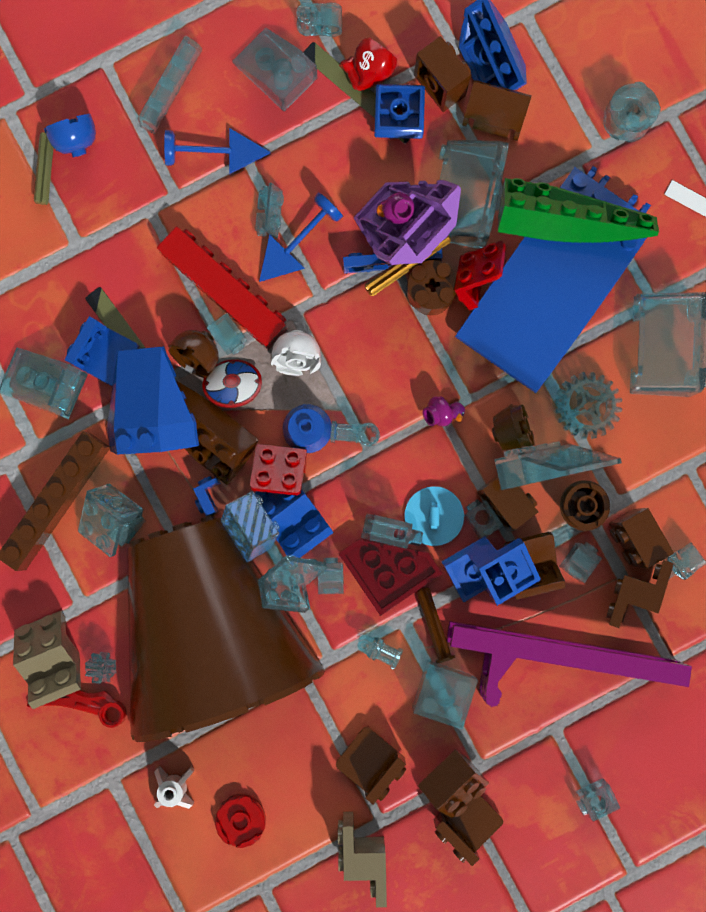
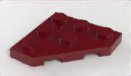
(388, 571)

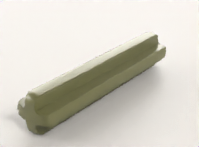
(43, 170)

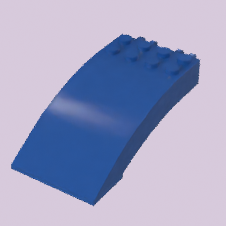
(548, 294)

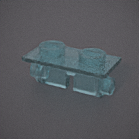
(270, 200)

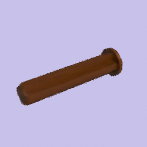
(434, 625)

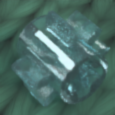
(100, 667)

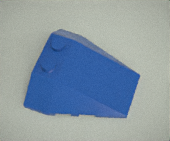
(148, 406)

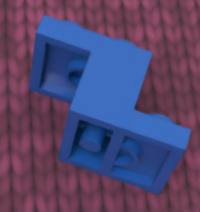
(299, 521)
(497, 572)

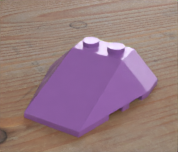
(414, 240)

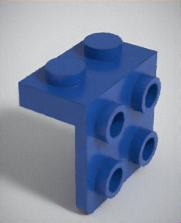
(97, 350)

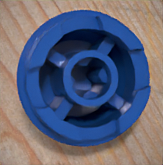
(307, 428)

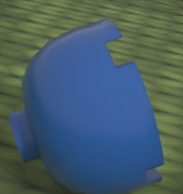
(72, 135)

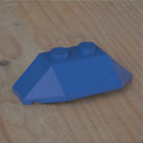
(490, 47)

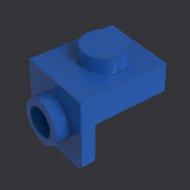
(205, 502)

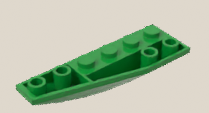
(567, 216)

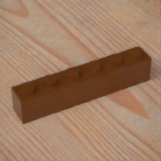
(53, 501)

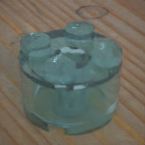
(631, 112)

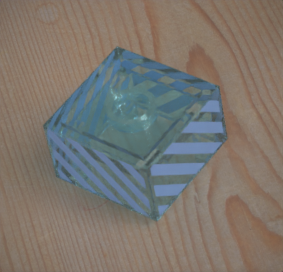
(250, 526)

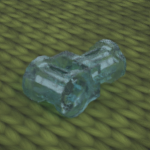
(353, 433)

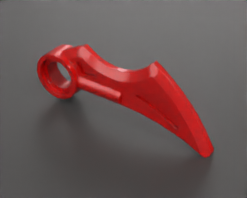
(92, 703)

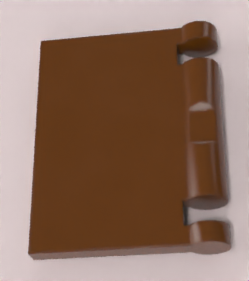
(496, 109)

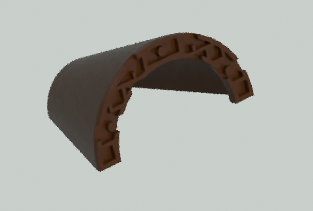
(201, 634)

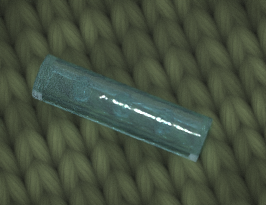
(169, 85)

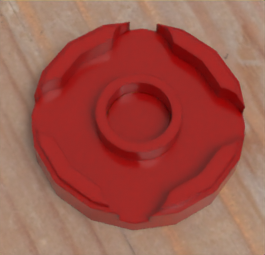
(240, 821)

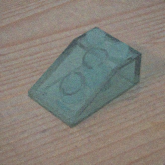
(277, 68)
(43, 382)

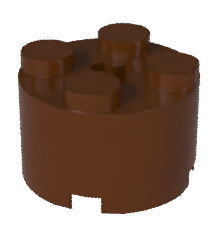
(421, 297)

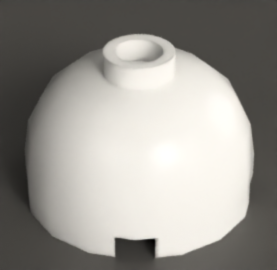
(296, 353)

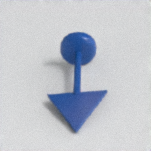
(240, 150)
(279, 260)

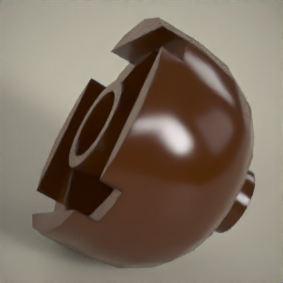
(196, 351)

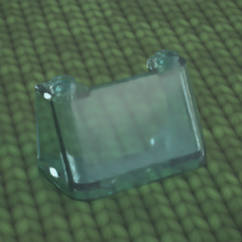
(478, 171)

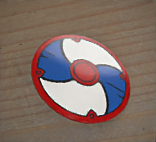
(232, 383)

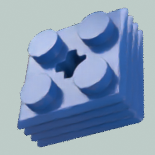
(411, 101)

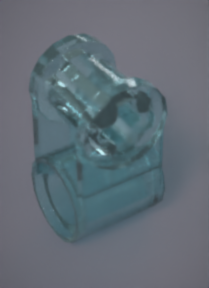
(323, 19)

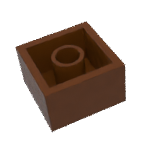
(442, 73)
(510, 504)
(640, 538)
(453, 784)

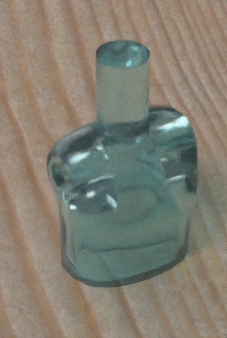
(686, 561)

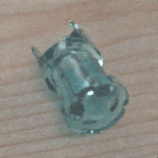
(377, 649)

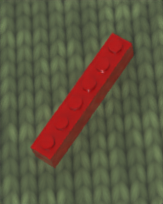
(222, 287)

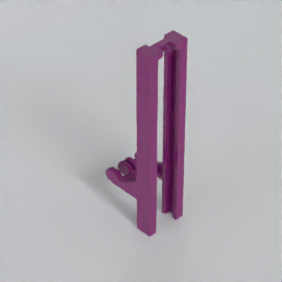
(504, 647)

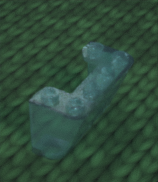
(670, 344)

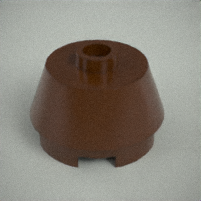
(512, 428)
(584, 505)

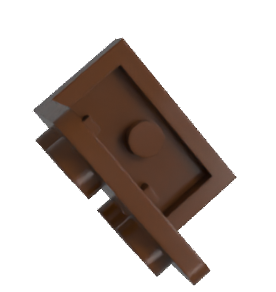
(543, 554)
(371, 764)
(468, 830)

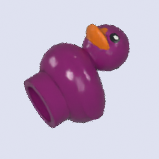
(397, 208)
(441, 413)

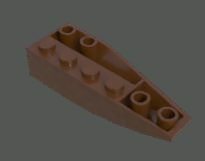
(222, 441)

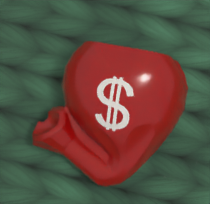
(369, 65)

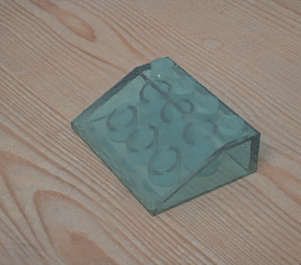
(547, 462)

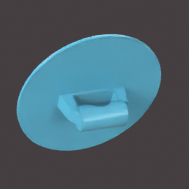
(436, 514)

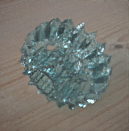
(584, 397)

